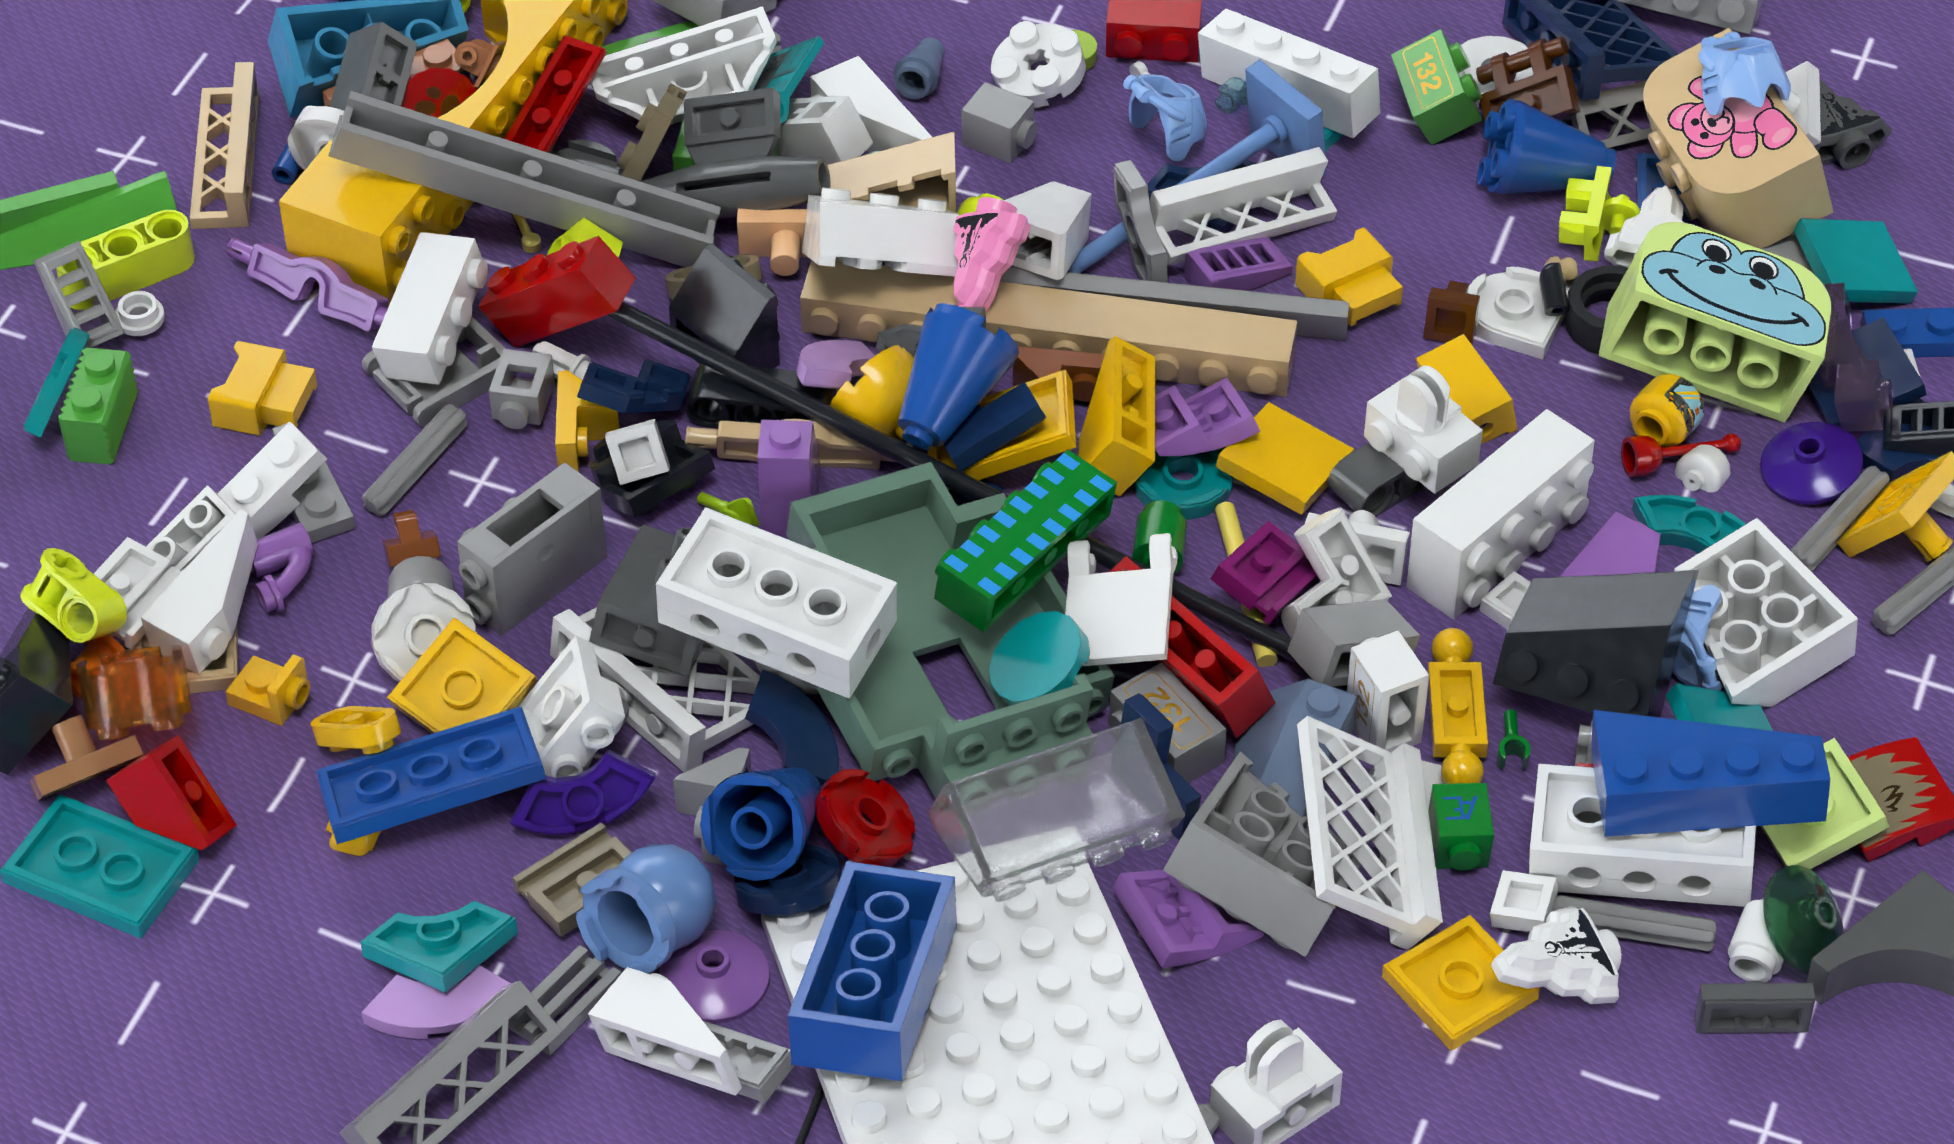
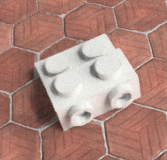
(573, 711)

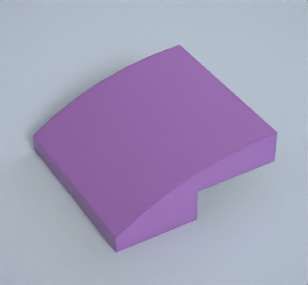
(1201, 422)
(1177, 922)

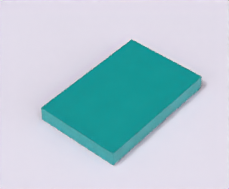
(99, 866)

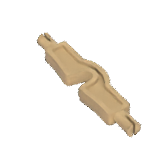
(741, 442)

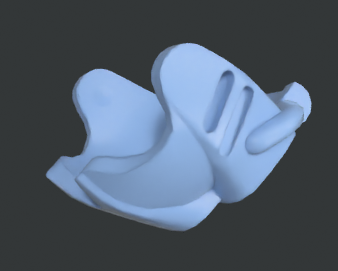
(1740, 72)
(1178, 108)
(1693, 663)

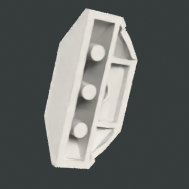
(701, 60)

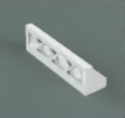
(1238, 191)

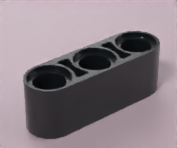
(720, 398)

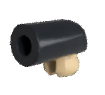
(1552, 284)

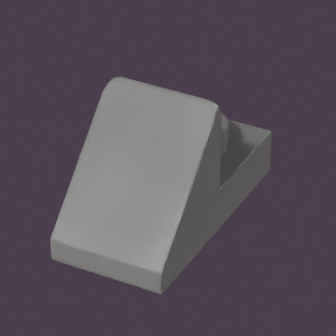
(697, 784)

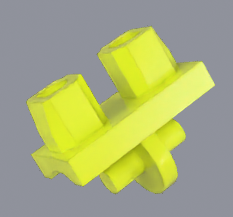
(1601, 215)

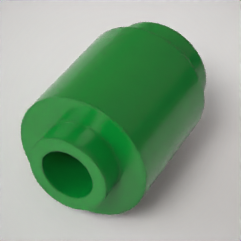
(1159, 518)

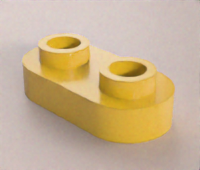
(357, 728)

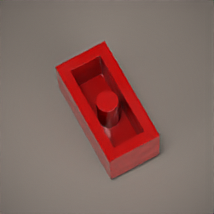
(1154, 29)

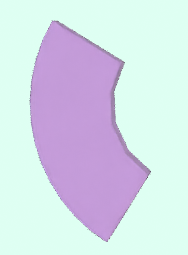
(831, 363)
(416, 1009)

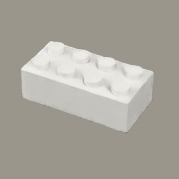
(1500, 514)

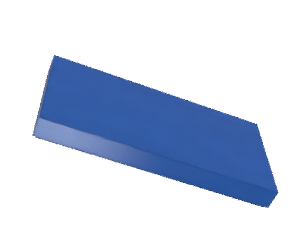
(430, 774)

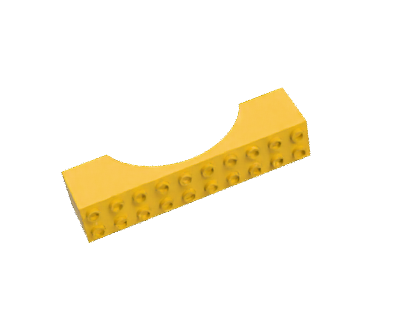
(374, 219)

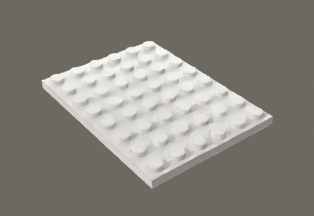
(1026, 1034)

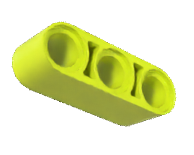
(136, 255)

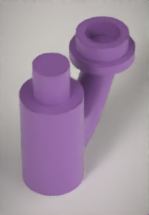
(281, 549)

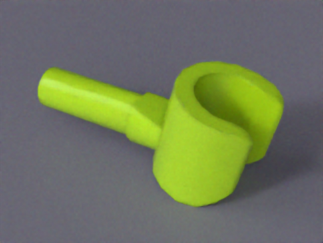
(739, 509)

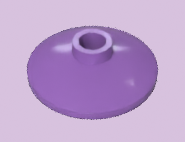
(725, 990)

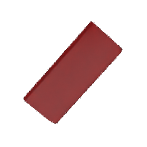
(556, 94)

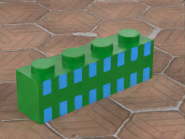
(1023, 540)

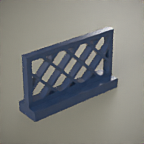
(1595, 35)

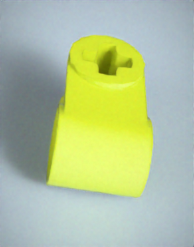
(68, 593)

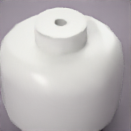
(1703, 469)

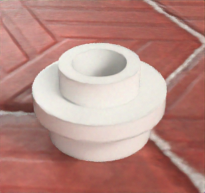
(140, 313)

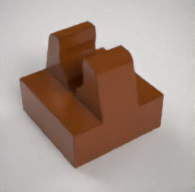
(409, 540)

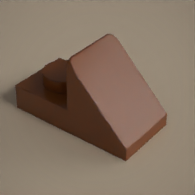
(1039, 362)

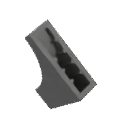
(1897, 942)

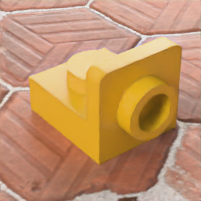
(270, 689)

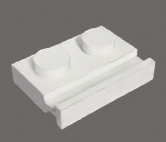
(140, 579)

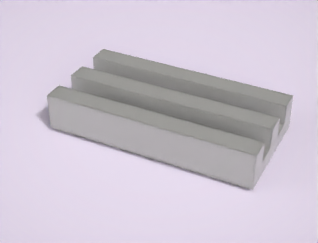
(558, 992)

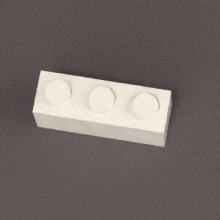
(430, 308)

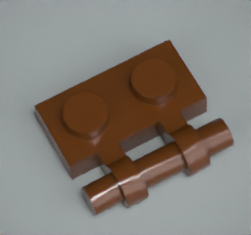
(1547, 89)

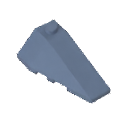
(1274, 738)

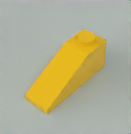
(1121, 415)

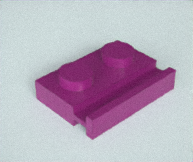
(1266, 572)

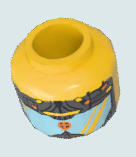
(1667, 410)

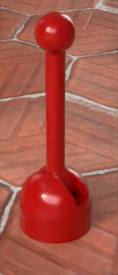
(1644, 454)

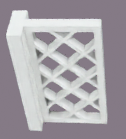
(662, 717)
(1398, 831)

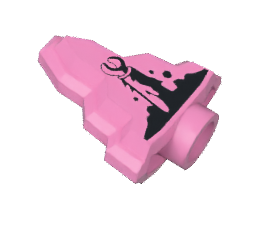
(986, 249)

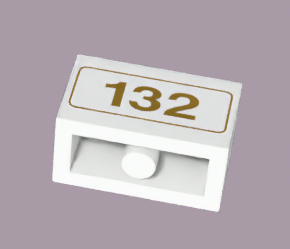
(1389, 691)

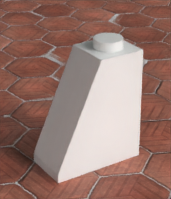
(1058, 228)

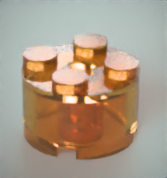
(135, 690)

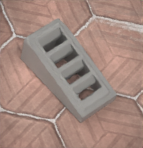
(102, 306)

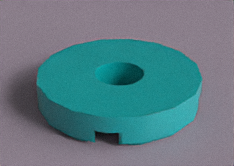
(1194, 496)

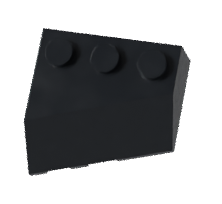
(1598, 640)

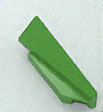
(74, 212)

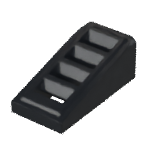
(1932, 414)

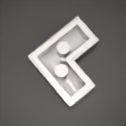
(1340, 564)

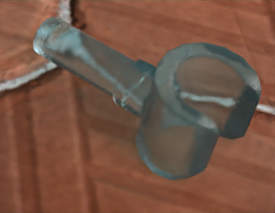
(1232, 95)

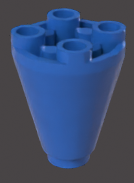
(1536, 152)

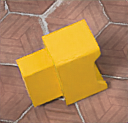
(1351, 273)
(261, 391)

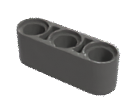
(1371, 481)

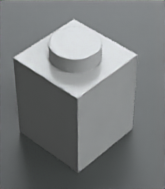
(998, 123)

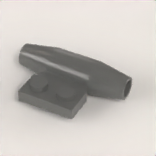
(732, 153)

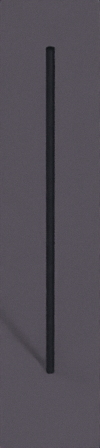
(911, 457)

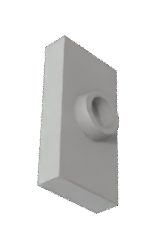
(757, 1063)

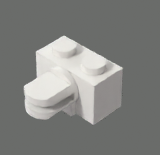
(1423, 429)
(1277, 1088)

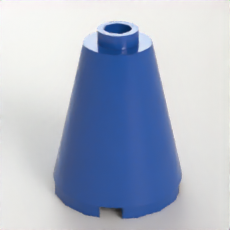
(951, 373)
(760, 820)

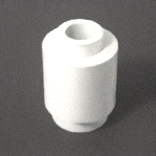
(1751, 949)

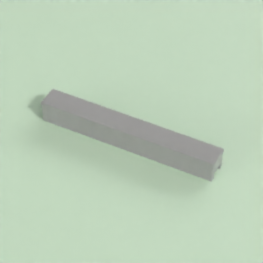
(521, 179)

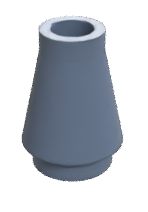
(919, 70)

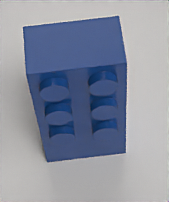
(873, 971)

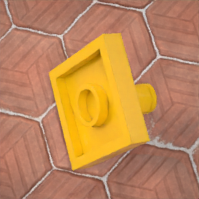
(1904, 508)

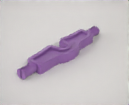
(297, 276)

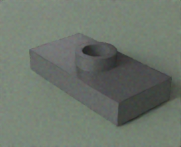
(1754, 1007)

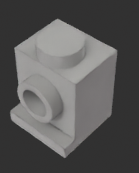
(521, 400)

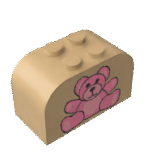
(1738, 170)

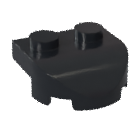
(644, 495)

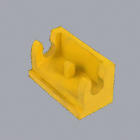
(1473, 386)

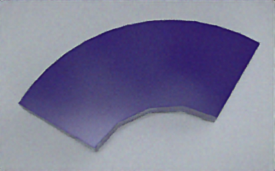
(585, 799)

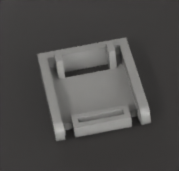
(460, 381)

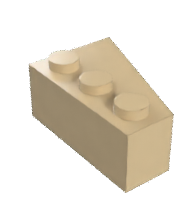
(907, 171)

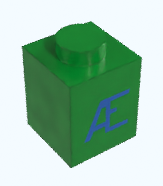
(1461, 825)

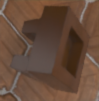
(1451, 313)

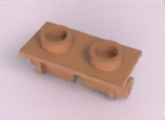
(479, 58)

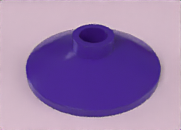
(1811, 477)

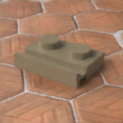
(654, 123)
(556, 880)

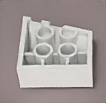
(879, 232)
(1774, 617)

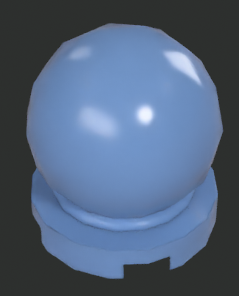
(647, 907)

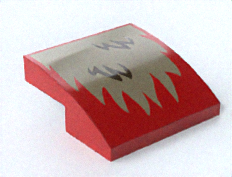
(1907, 792)

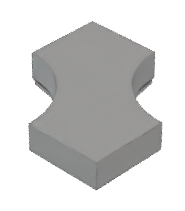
(1133, 205)

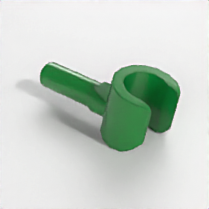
(1512, 742)

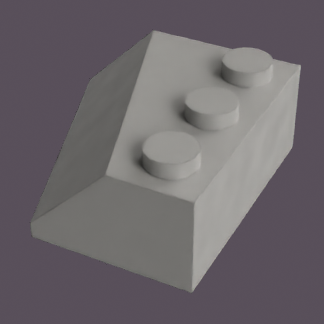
(1255, 859)

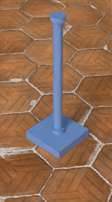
(1277, 120)

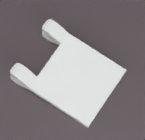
(1122, 610)

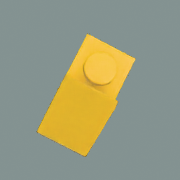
(578, 421)

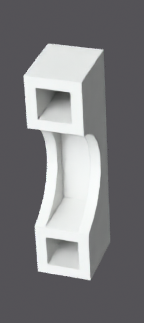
(1332, 81)

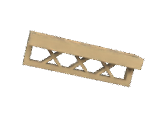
(236, 156)

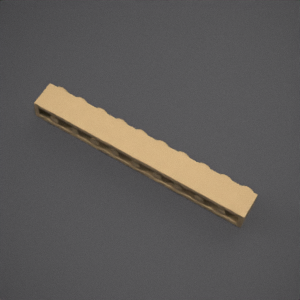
(1187, 341)

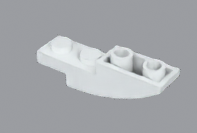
(260, 489)

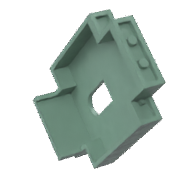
(894, 717)

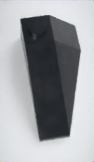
(32, 686)

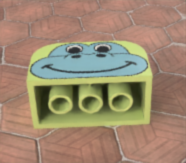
(1720, 318)

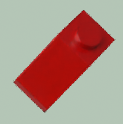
(172, 796)

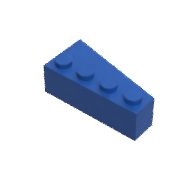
(1703, 775)

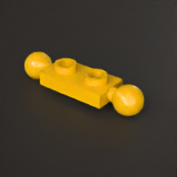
(1457, 708)

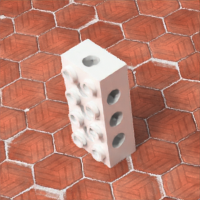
(777, 602)
(1667, 866)

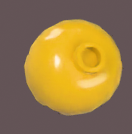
(880, 392)

